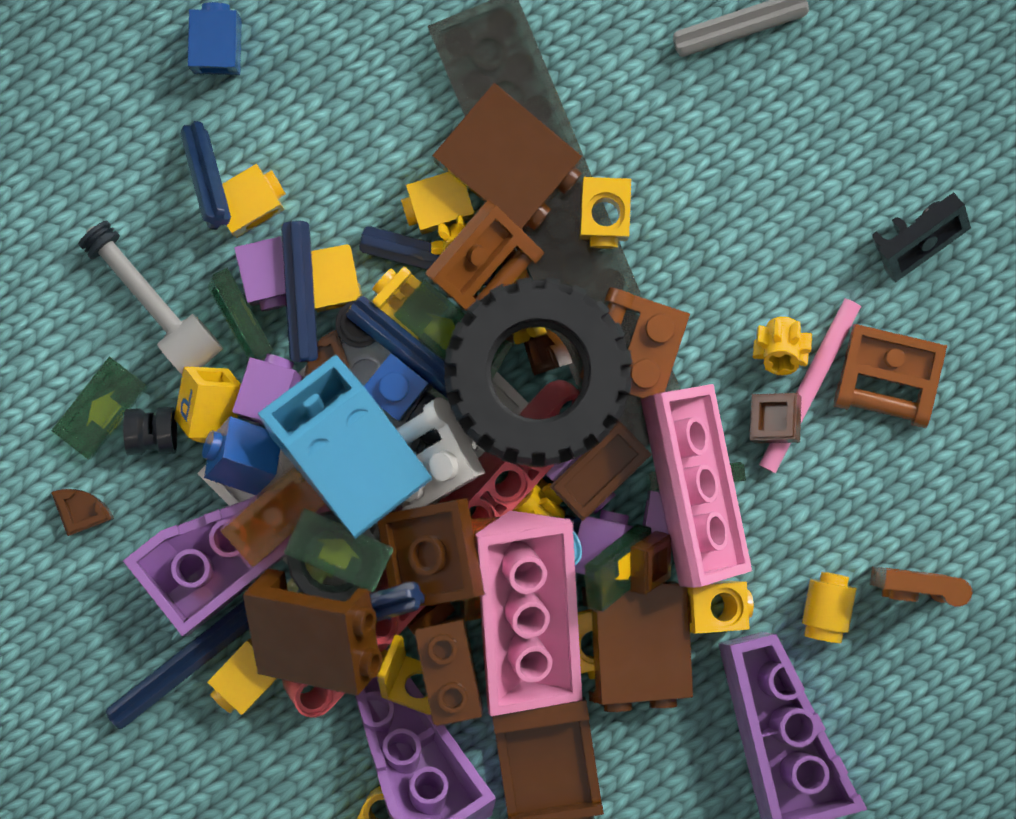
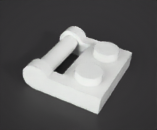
(449, 461)

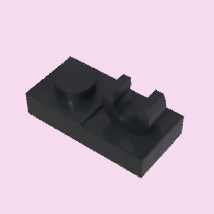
(932, 231)

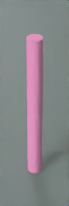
(815, 374)

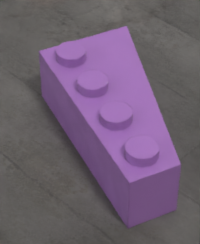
(782, 736)

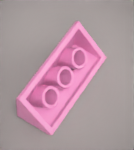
(696, 485)
(529, 612)

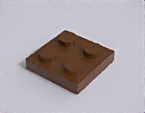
(435, 550)

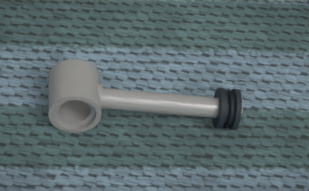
(186, 341)

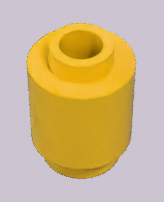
(828, 607)

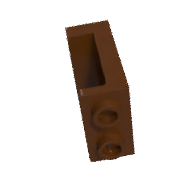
(509, 158)
(312, 636)
(642, 649)
(449, 671)
(548, 763)

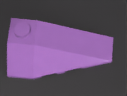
(196, 569)
(419, 762)

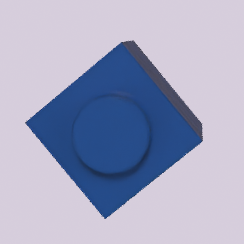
(214, 40)
(396, 387)
(241, 456)

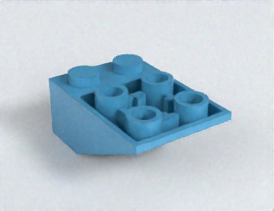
(344, 446)

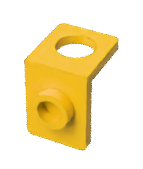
(394, 674)

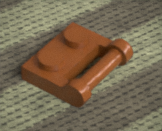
(479, 252)
(653, 340)
(894, 360)
(907, 585)

